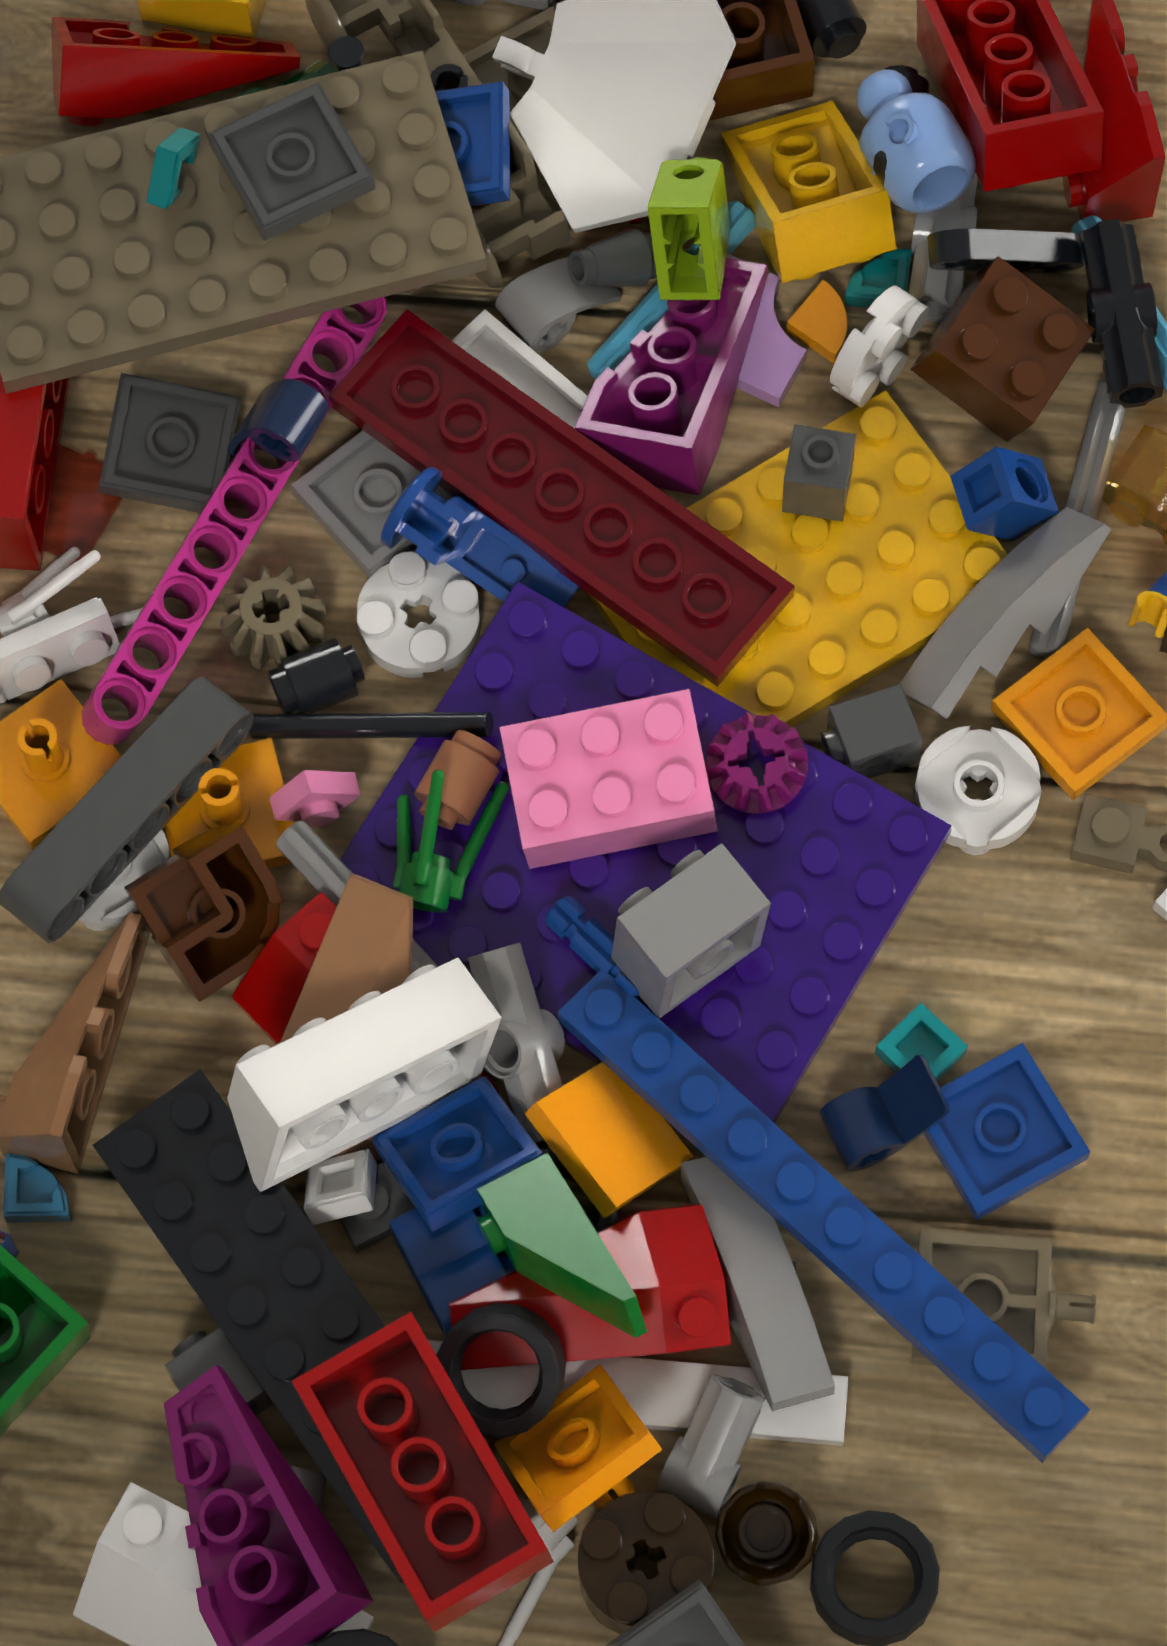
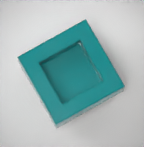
(922, 1035)

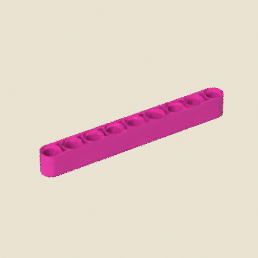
(220, 533)

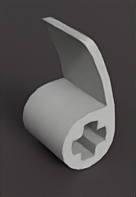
(546, 302)

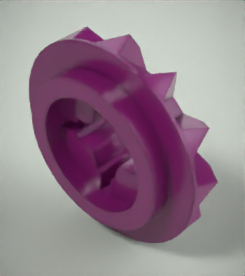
(782, 777)

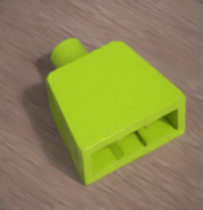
(687, 204)

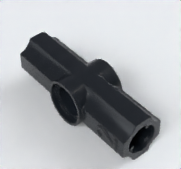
(1122, 313)

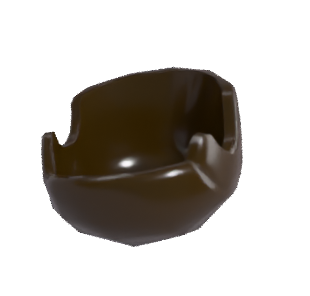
(766, 1533)

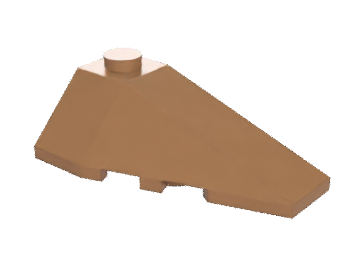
(361, 953)
(65, 1074)

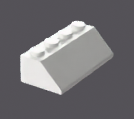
(360, 1071)

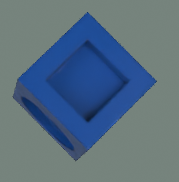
(1004, 494)

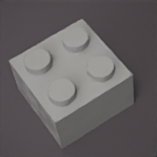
(689, 928)

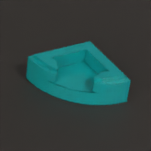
(169, 156)
(877, 277)

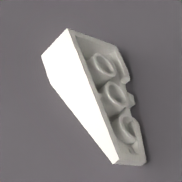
(147, 1578)

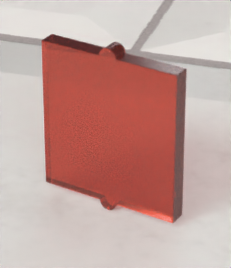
(76, 508)

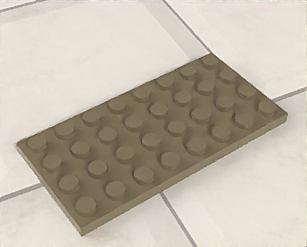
(115, 280)

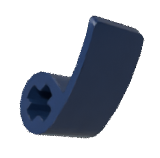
(283, 419)
(883, 1119)

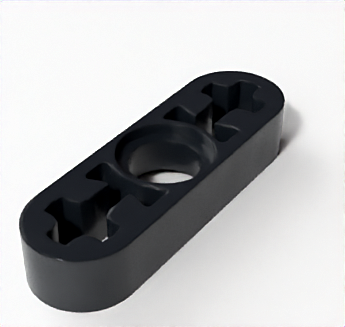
(1024, 250)

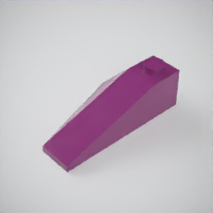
(677, 384)
(259, 1540)

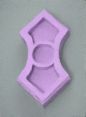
(771, 356)

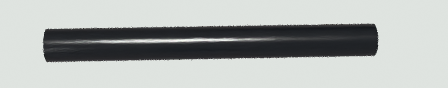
(370, 725)

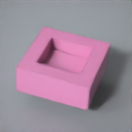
(315, 797)

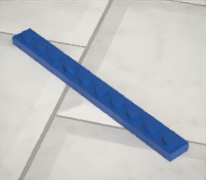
(824, 1216)

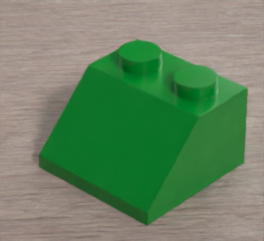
(35, 1337)

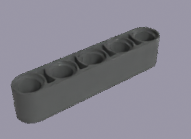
(125, 810)

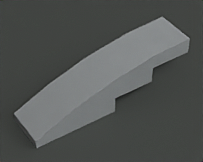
(1016, 594)
(761, 1290)

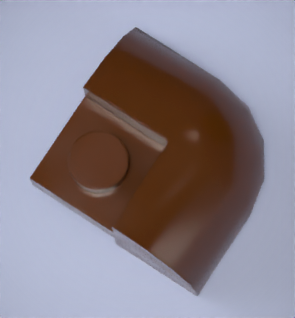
(210, 907)

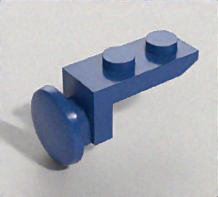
(470, 542)

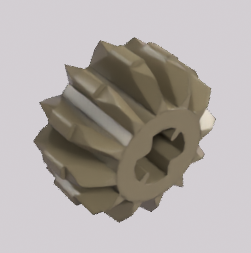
(256, 600)

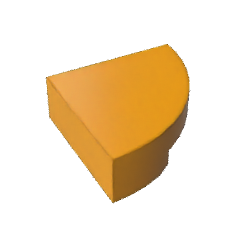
(821, 322)

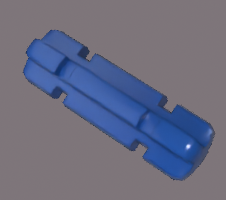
(587, 939)

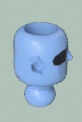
(913, 144)

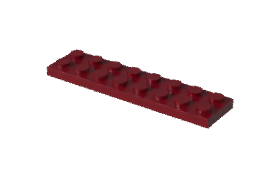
(563, 497)

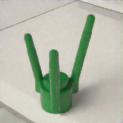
(427, 874)

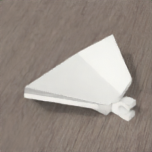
(617, 98)

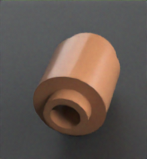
(468, 776)

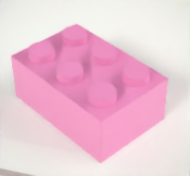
(608, 779)

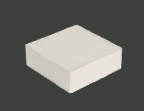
(340, 1187)

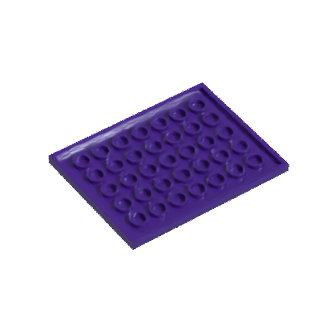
(828, 861)

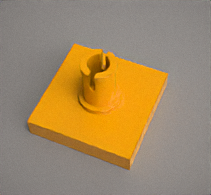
(47, 762)
(238, 795)
(579, 1450)

